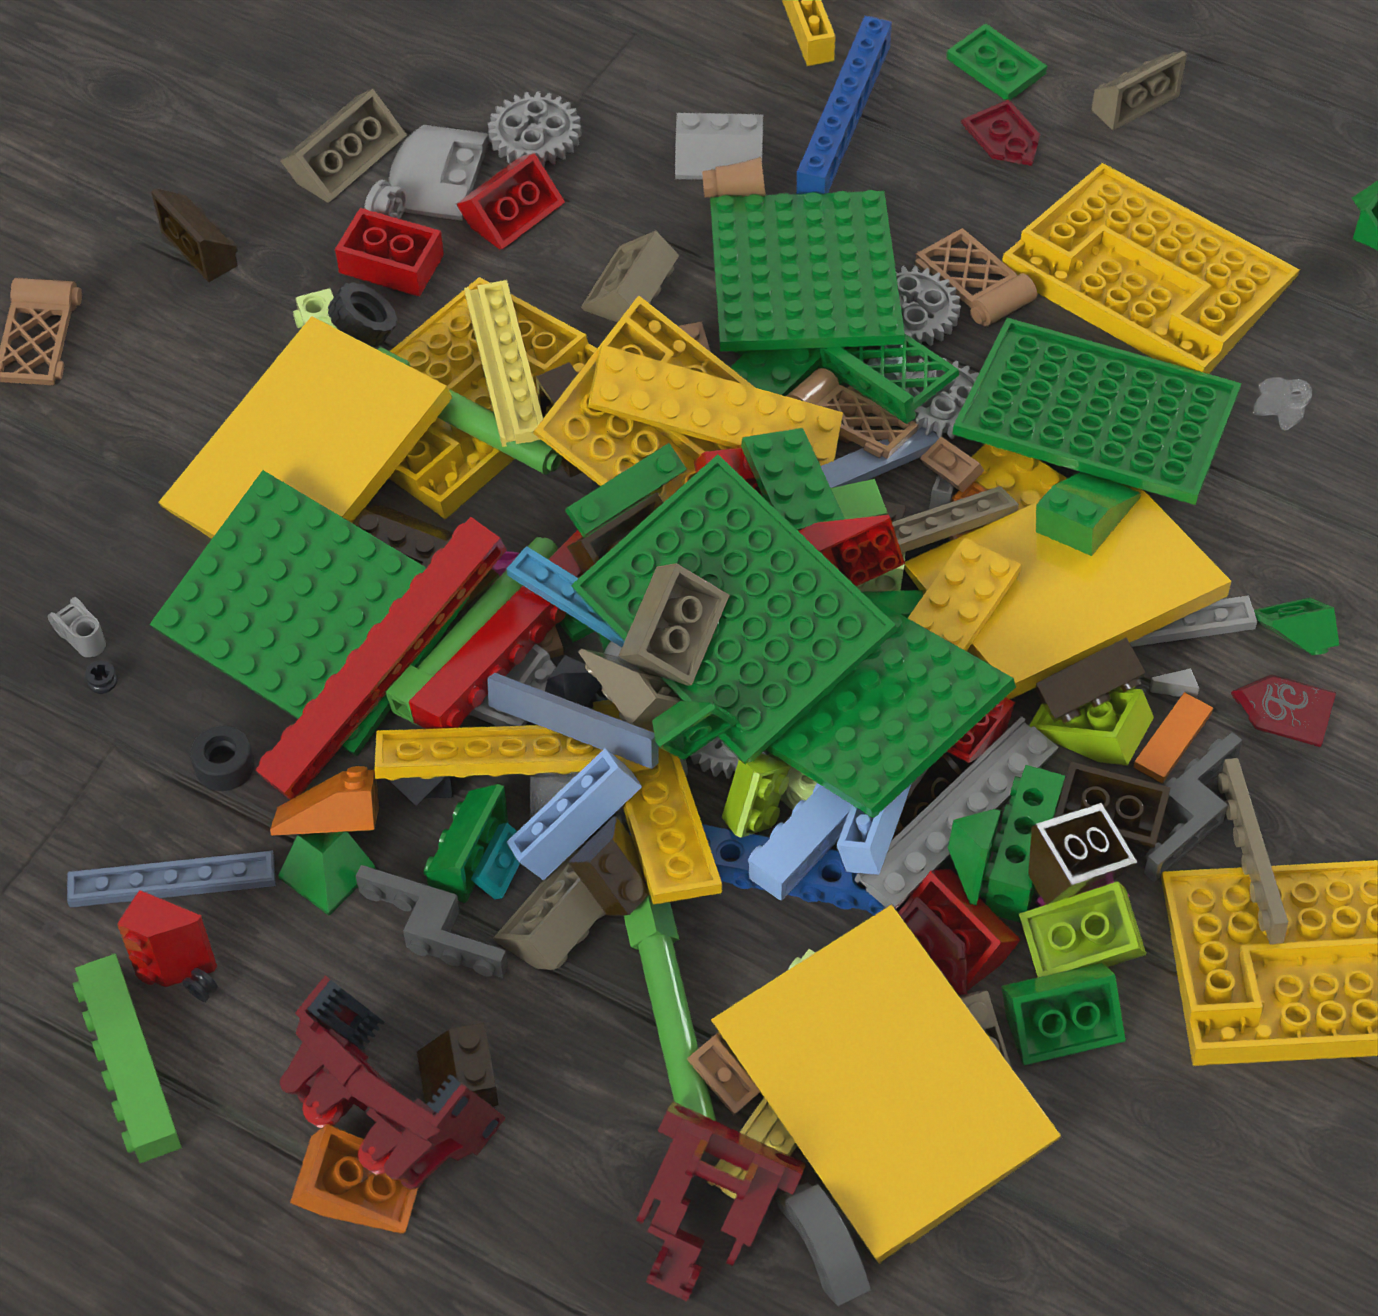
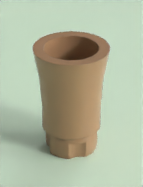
(735, 179)

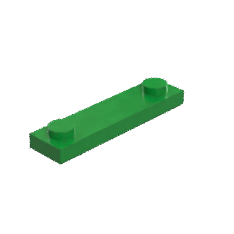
(625, 489)

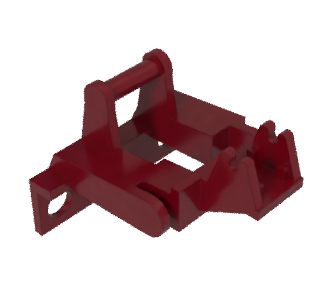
(692, 1135)

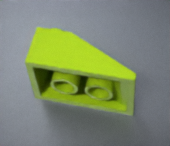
(1103, 732)
(1083, 931)

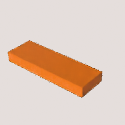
(1173, 737)

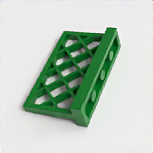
(890, 393)

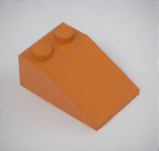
(335, 805)
(340, 1187)

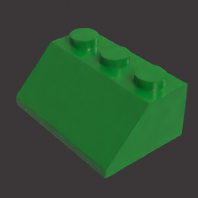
(466, 841)
(1064, 1013)

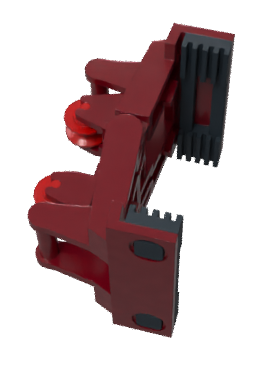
(334, 1075)

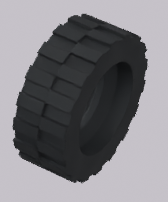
(368, 302)

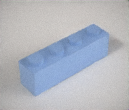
(574, 814)
(867, 839)
(798, 842)

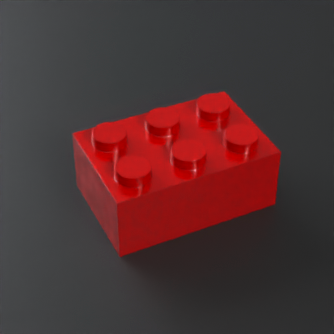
(389, 252)

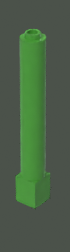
(482, 425)
(492, 600)
(653, 932)

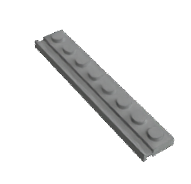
(980, 788)

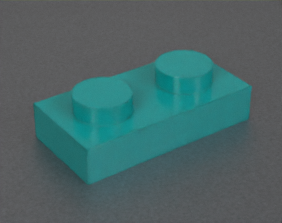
(497, 864)

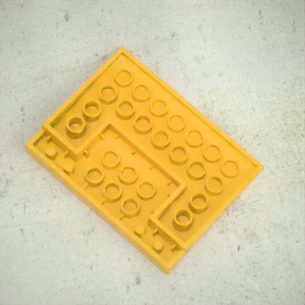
(1149, 270)
(320, 419)
(610, 444)
(447, 462)
(1077, 602)
(1285, 998)
(886, 1082)

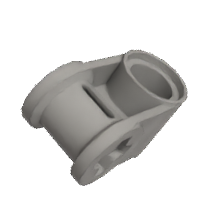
(79, 628)

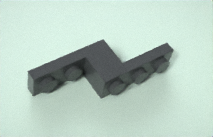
(1192, 806)
(431, 922)

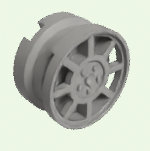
(386, 199)

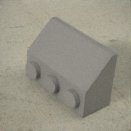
(714, 141)

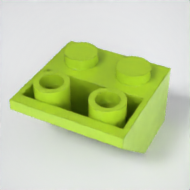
(755, 795)

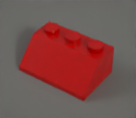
(511, 201)
(983, 932)
(164, 941)

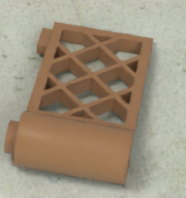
(997, 297)
(41, 300)
(824, 390)

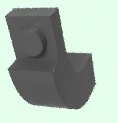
(827, 1242)

